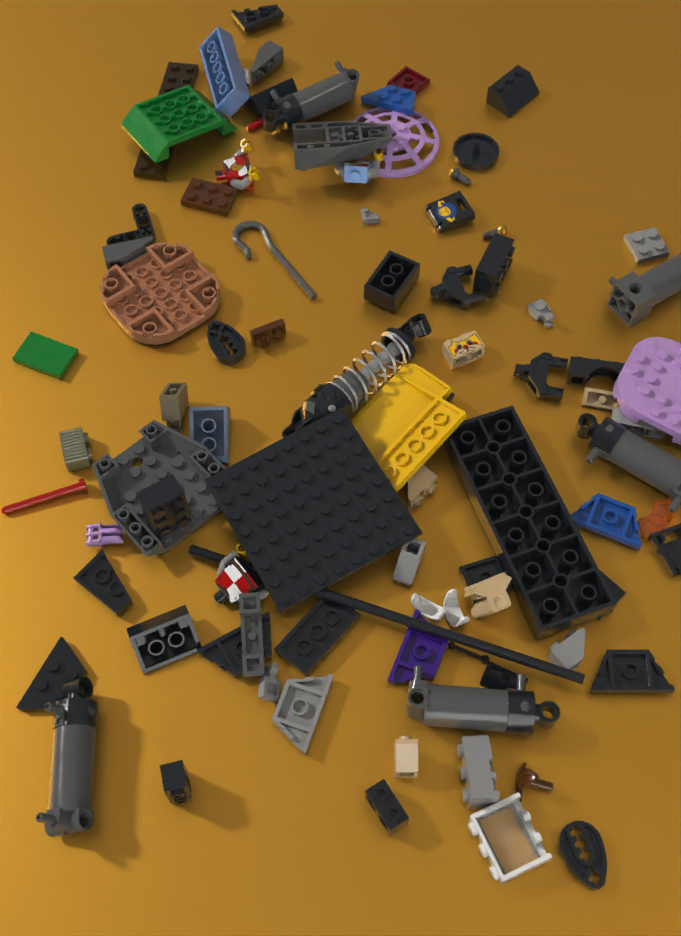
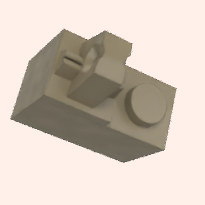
(173, 404)

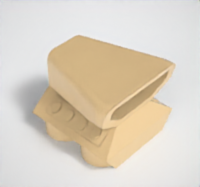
(490, 595)

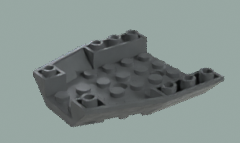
(162, 454)

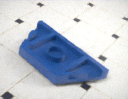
(392, 98)
(609, 519)

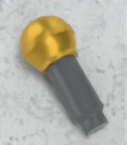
(501, 229)

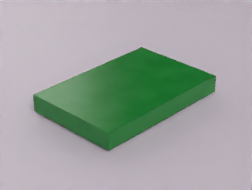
(45, 355)

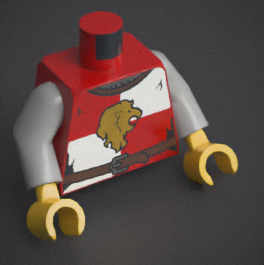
(238, 169)

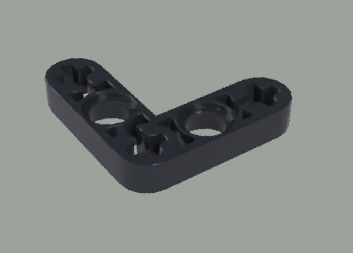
(140, 232)

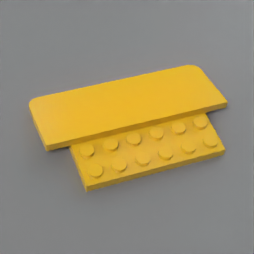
(407, 422)

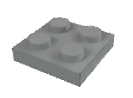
(646, 245)

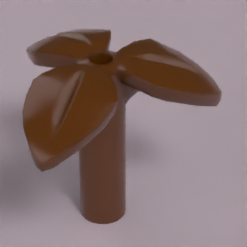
(529, 777)

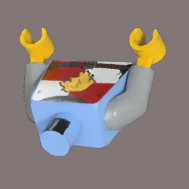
(359, 170)

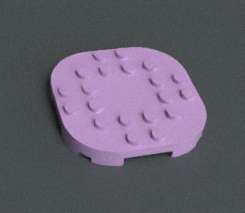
(652, 385)

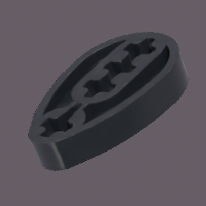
(218, 347)
(593, 845)

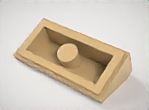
(599, 399)

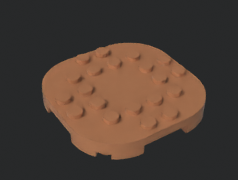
(160, 294)

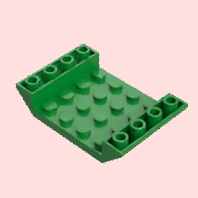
(173, 119)

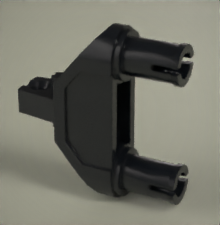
(453, 290)
(536, 375)

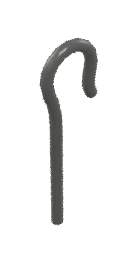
(235, 236)

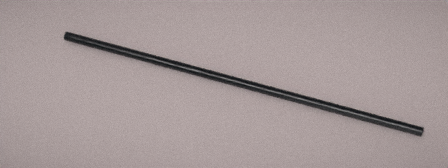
(425, 627)

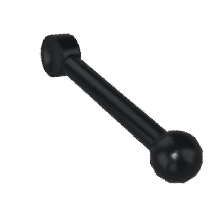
(484, 659)

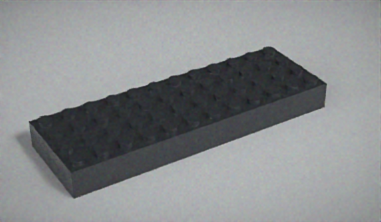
(528, 523)

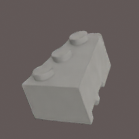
(477, 772)

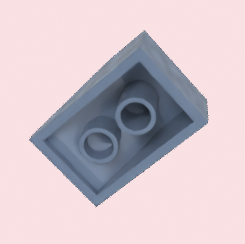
(212, 429)

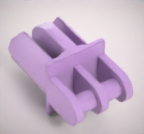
(107, 534)

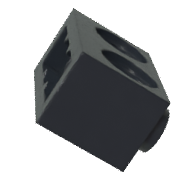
(176, 782)
(386, 807)

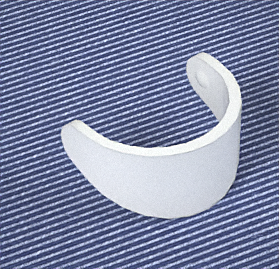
(427, 607)
(454, 614)

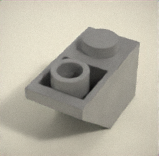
(409, 561)
(570, 651)

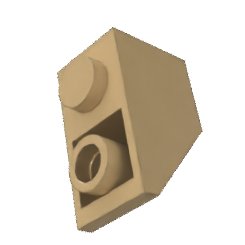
(420, 485)
(405, 757)

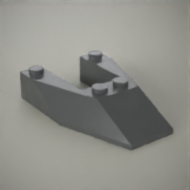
(336, 142)

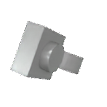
(542, 311)
(268, 684)

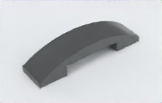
(251, 634)

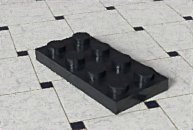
(316, 635)

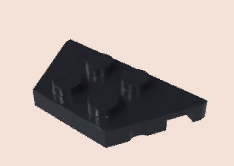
(227, 650)
(630, 673)
(47, 685)

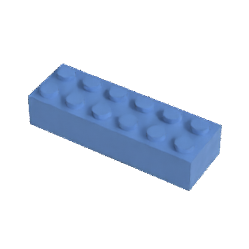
(224, 72)

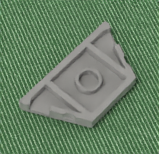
(301, 708)

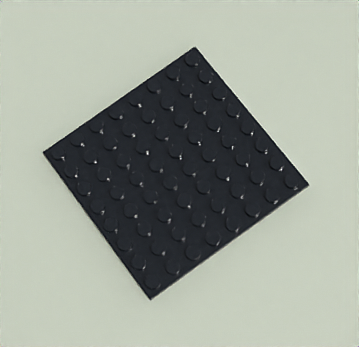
(312, 509)

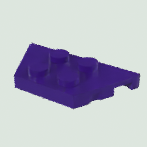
(418, 649)

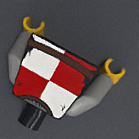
(237, 577)

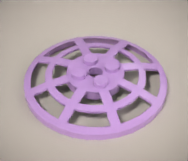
(402, 140)

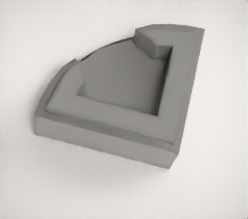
(369, 217)

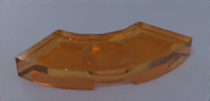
(657, 520)

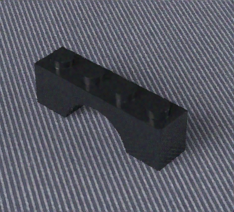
(582, 370)

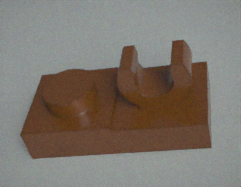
(267, 332)

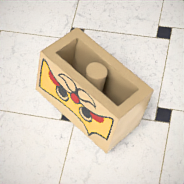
(463, 349)

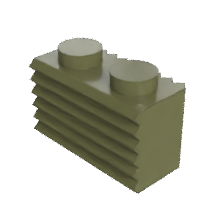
(75, 449)

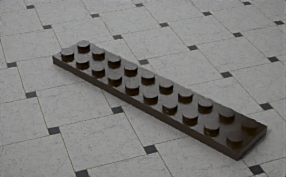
(176, 76)

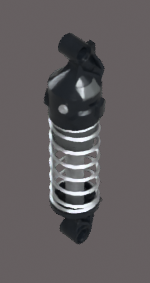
(351, 386)

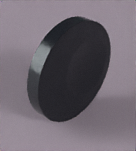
(475, 151)

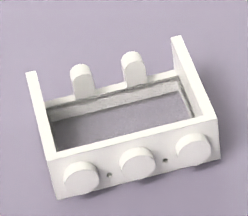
(508, 839)

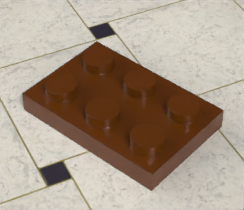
(209, 196)

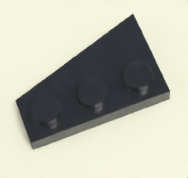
(253, 19)
(103, 584)

